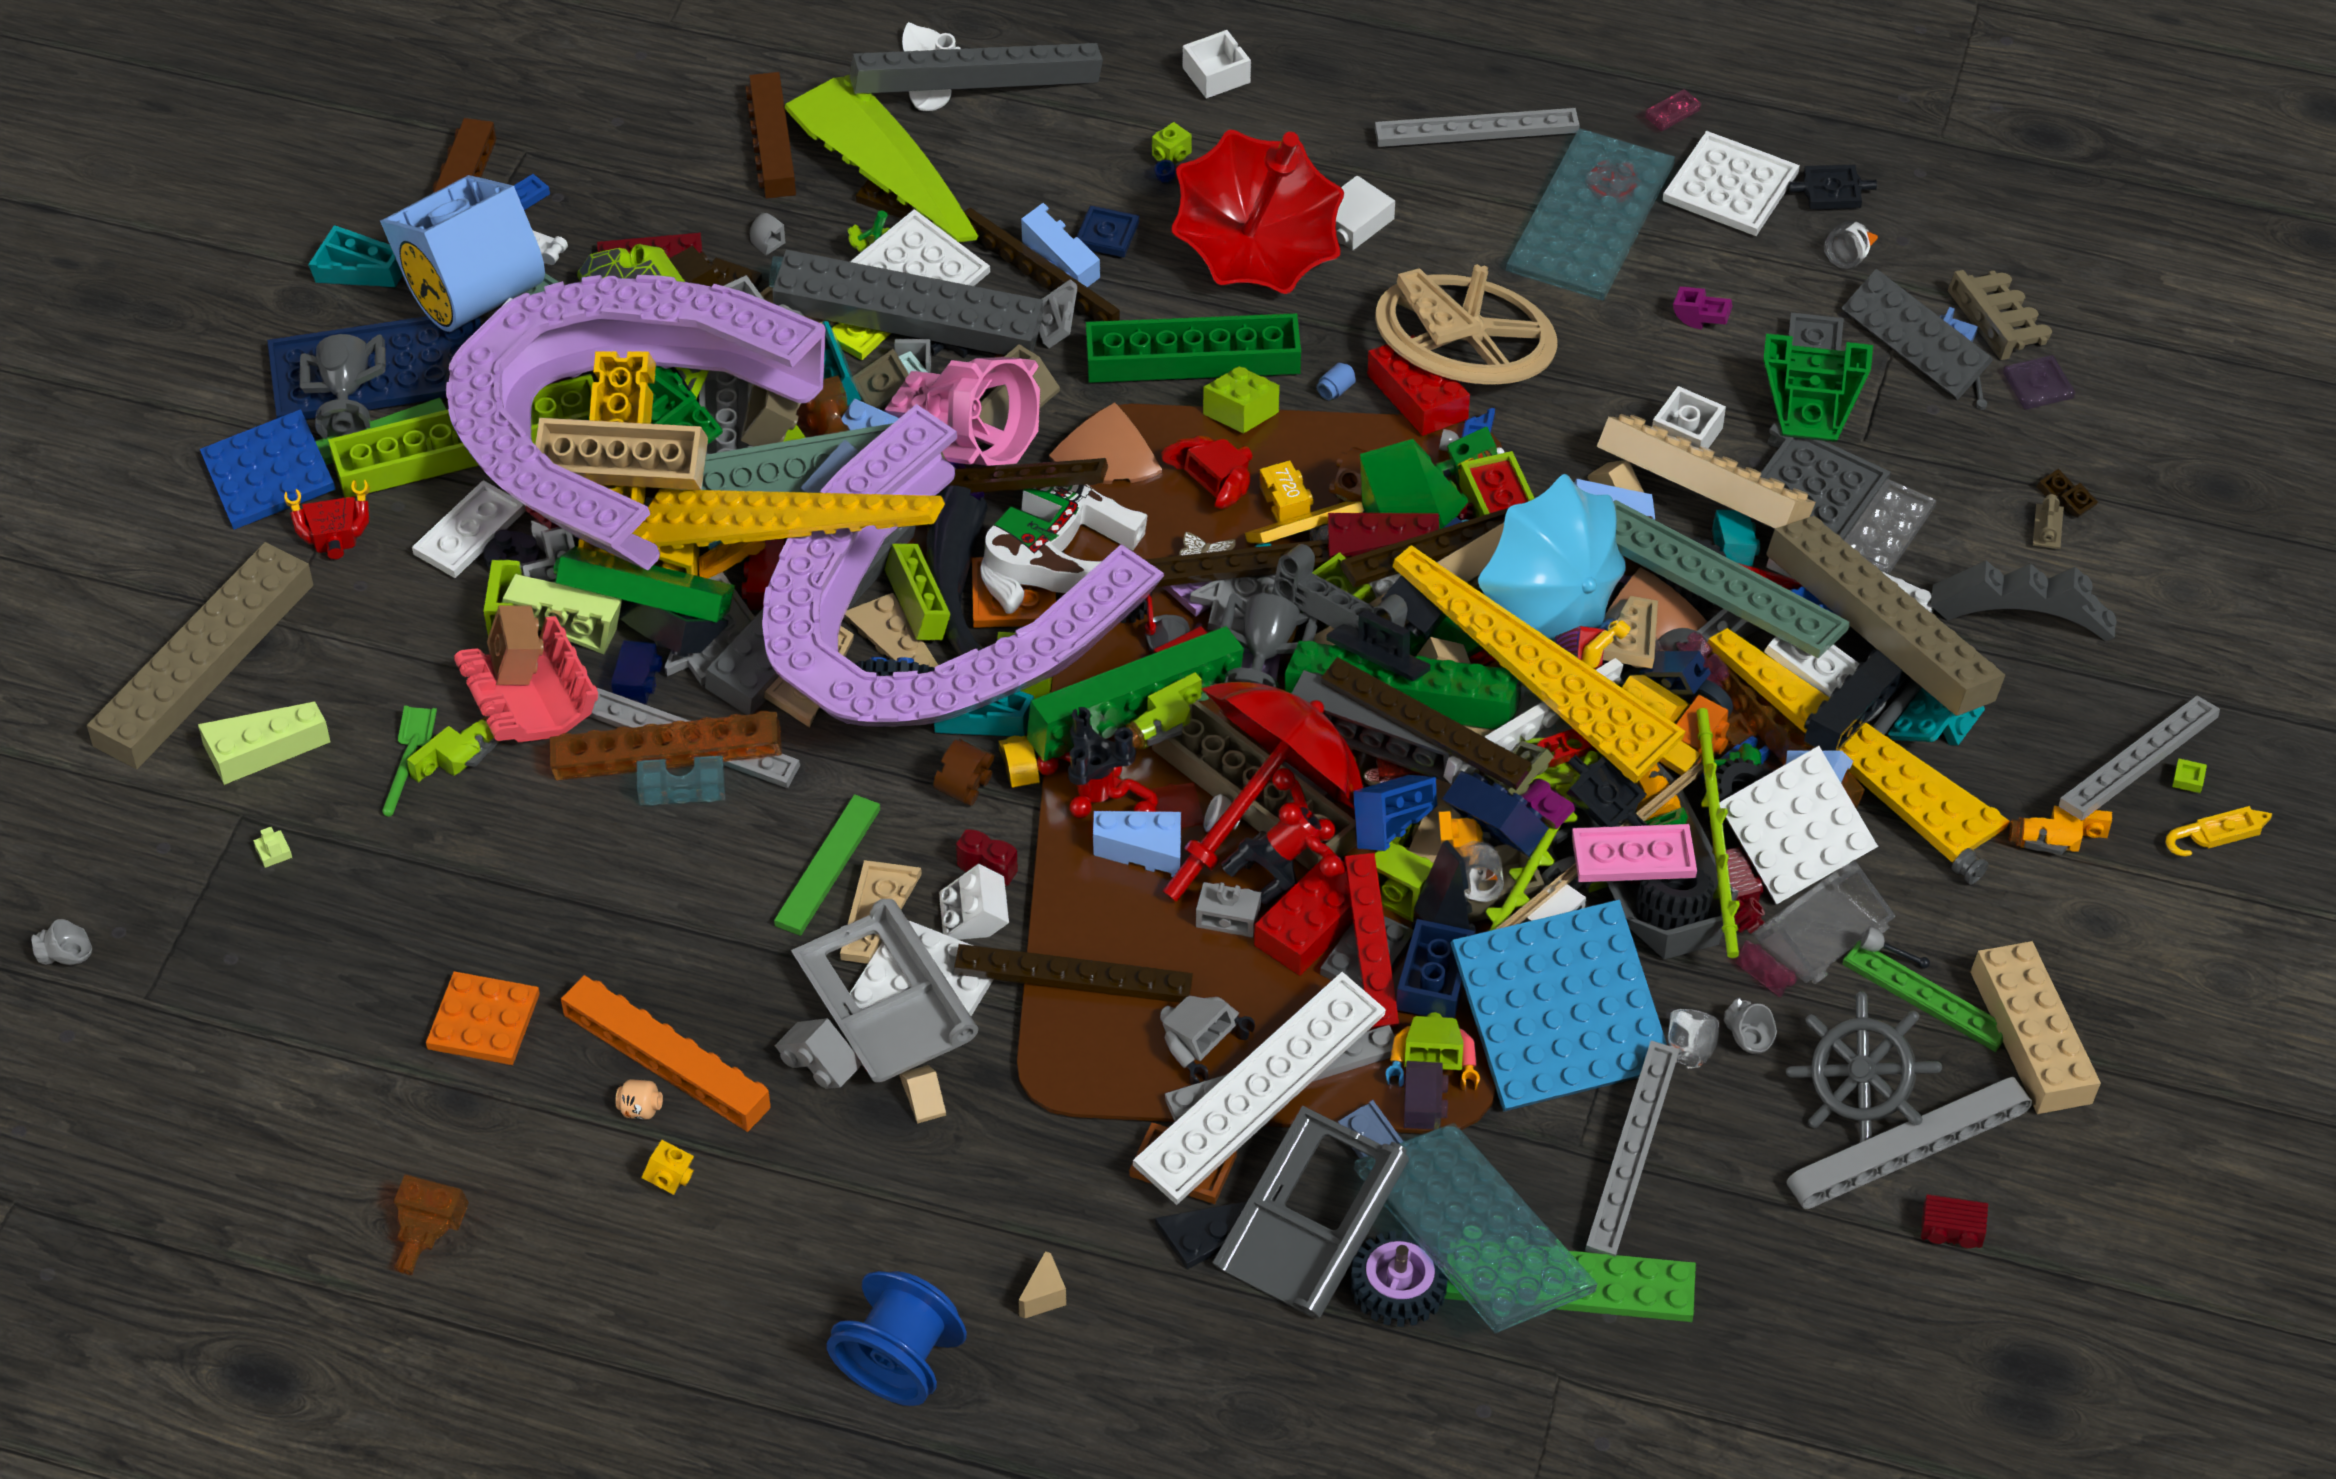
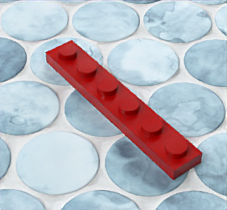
(1371, 935)

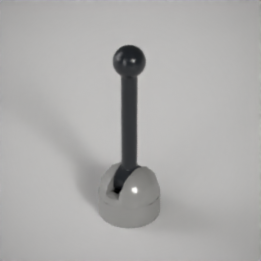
(1874, 941)

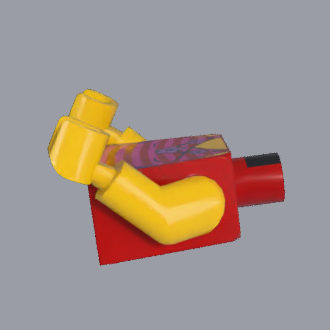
(1589, 642)

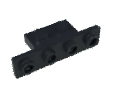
(1381, 644)

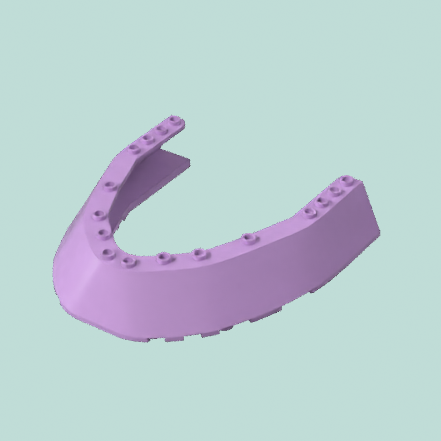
(557, 336)
(824, 570)

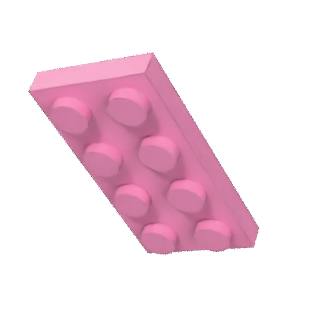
(1634, 853)

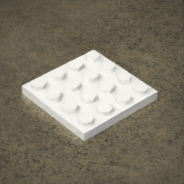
(1731, 183)
(924, 250)
(1797, 825)
(885, 979)

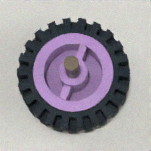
(1397, 1280)

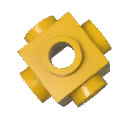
(668, 1167)

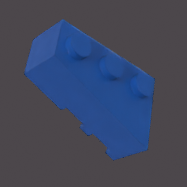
(1390, 807)

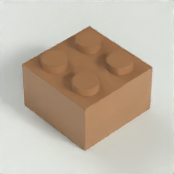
(514, 645)

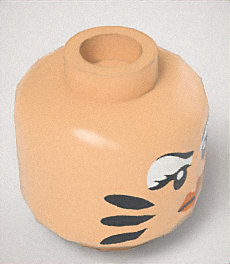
(638, 1099)

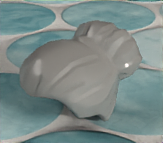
(62, 943)
(1751, 1025)

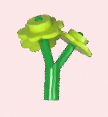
(858, 238)

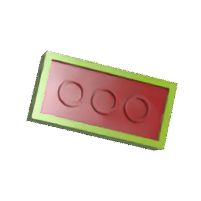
(1494, 483)

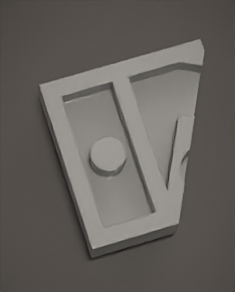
(1058, 313)

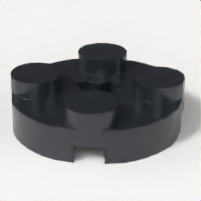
(511, 542)

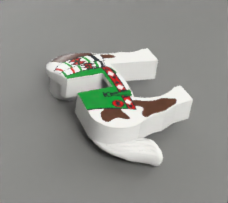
(1031, 548)

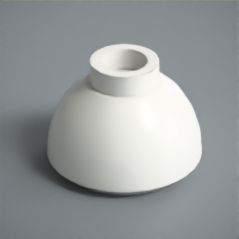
(1215, 810)

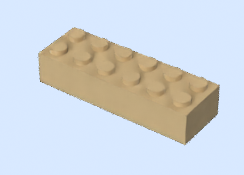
(626, 452)
(2035, 1027)

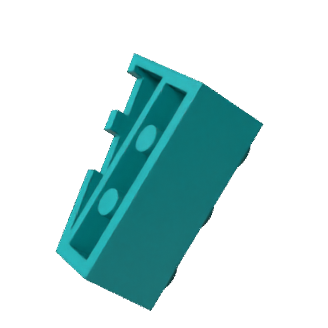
(354, 260)
(1001, 718)

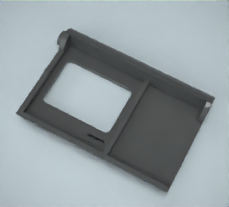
(1289, 1252)

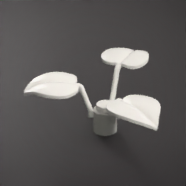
(927, 39)

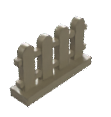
(1985, 312)

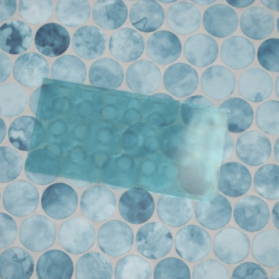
(1590, 214)
(1481, 1231)

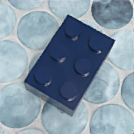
(1496, 812)
(1430, 971)

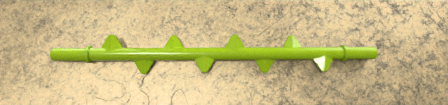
(1717, 816)
(1539, 857)

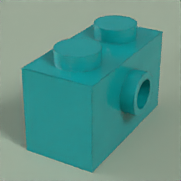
(1736, 536)

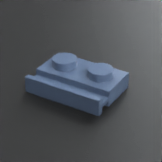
(1372, 1124)

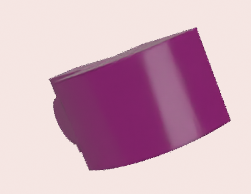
(1696, 309)
(1548, 803)

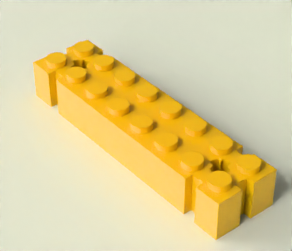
(622, 403)

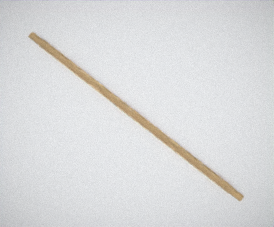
(1571, 873)

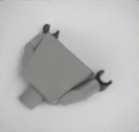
(1198, 1027)

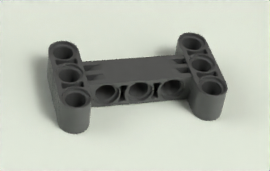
(1324, 600)

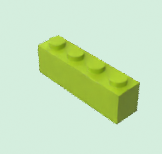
(917, 592)

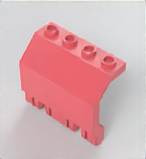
(547, 707)

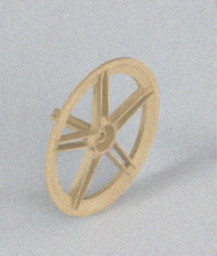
(1498, 368)

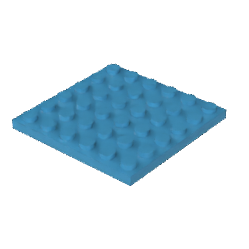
(1559, 1003)

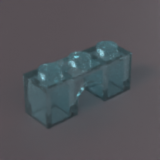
(703, 783)

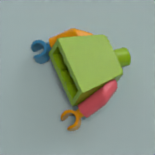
(1434, 1040)

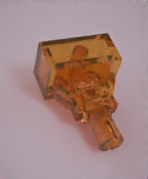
(828, 408)
(425, 1215)

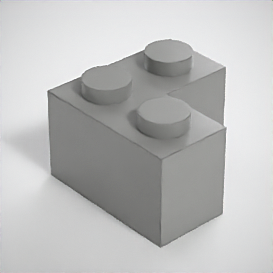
(556, 543)
(822, 1050)

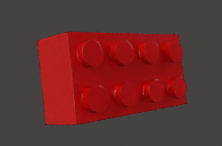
(1421, 396)
(1306, 920)

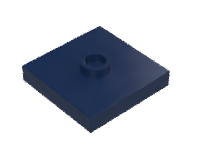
(1108, 230)

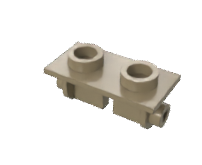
(2048, 523)

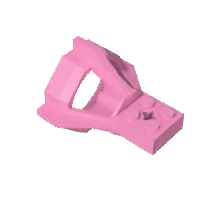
(956, 402)

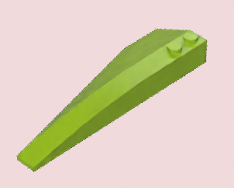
(881, 148)

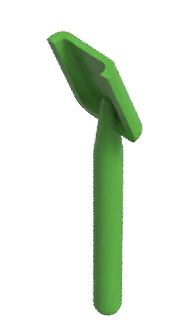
(414, 731)

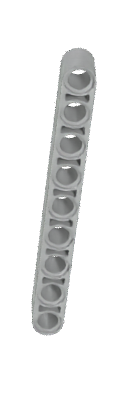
(1908, 1143)

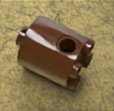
(1348, 479)

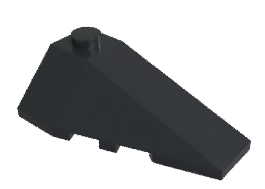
(1443, 892)

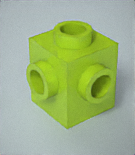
(1172, 144)

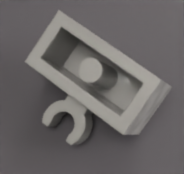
(1228, 909)

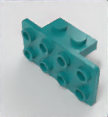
(1928, 718)

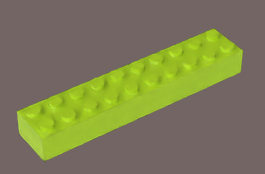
(431, 445)

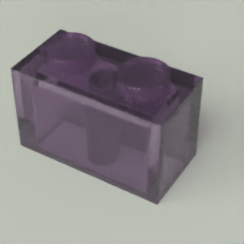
(1424, 1095)

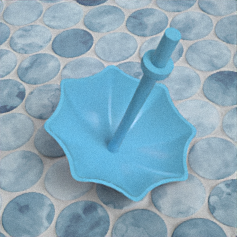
(1556, 560)

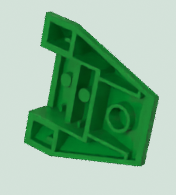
(1814, 385)

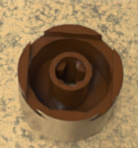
(964, 771)

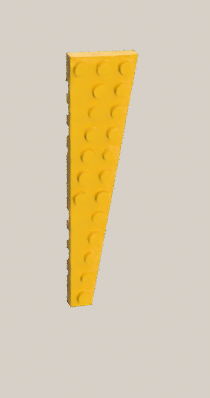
(750, 516)
(1594, 706)
(1911, 788)

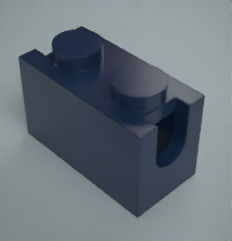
(1678, 671)

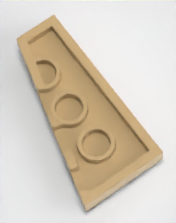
(1436, 309)
(889, 630)
(1639, 644)
(876, 883)

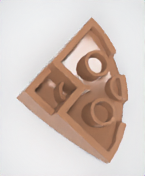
(1112, 437)
(1672, 608)

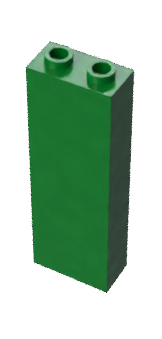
(654, 588)

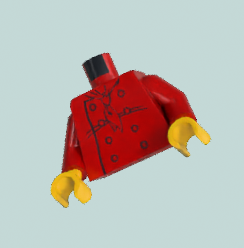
(331, 523)

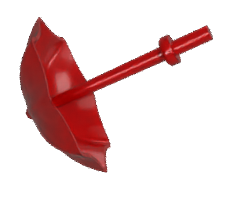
(1258, 211)
(1292, 734)

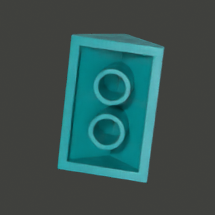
(836, 364)

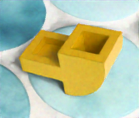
(1019, 761)

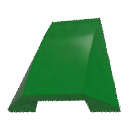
(678, 406)
(1406, 481)

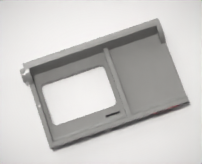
(904, 1027)

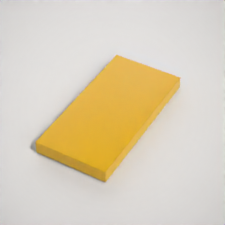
(1300, 523)

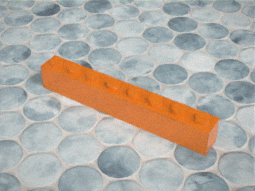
(666, 1053)

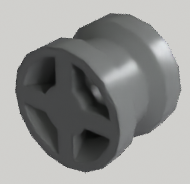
(1970, 866)

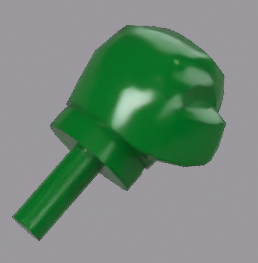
(1745, 752)

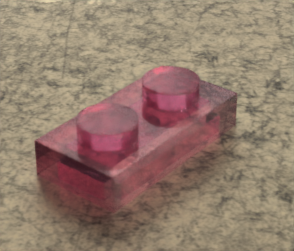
(1673, 110)

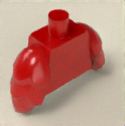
(1214, 465)

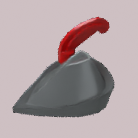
(1162, 628)

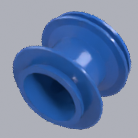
(892, 1343)

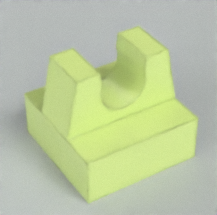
(272, 847)

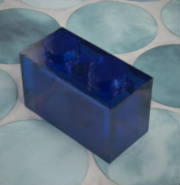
(636, 671)

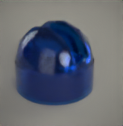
(1169, 167)

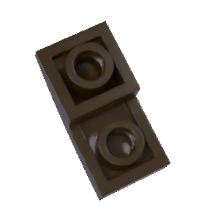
(2073, 498)

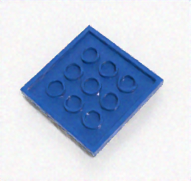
(263, 464)

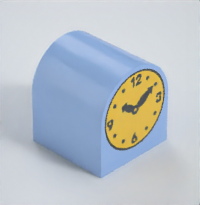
(465, 250)

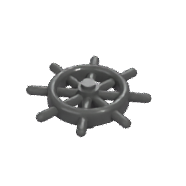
(1863, 1069)

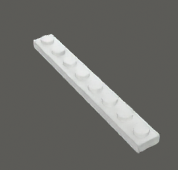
(1525, 725)

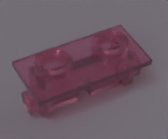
(1718, 669)
(1765, 968)

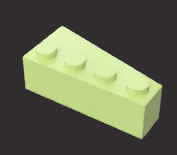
(585, 615)
(262, 739)

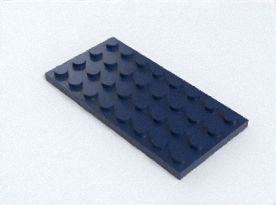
(414, 371)

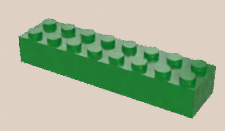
(1192, 347)
(1461, 691)
(1123, 692)

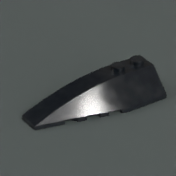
(671, 629)

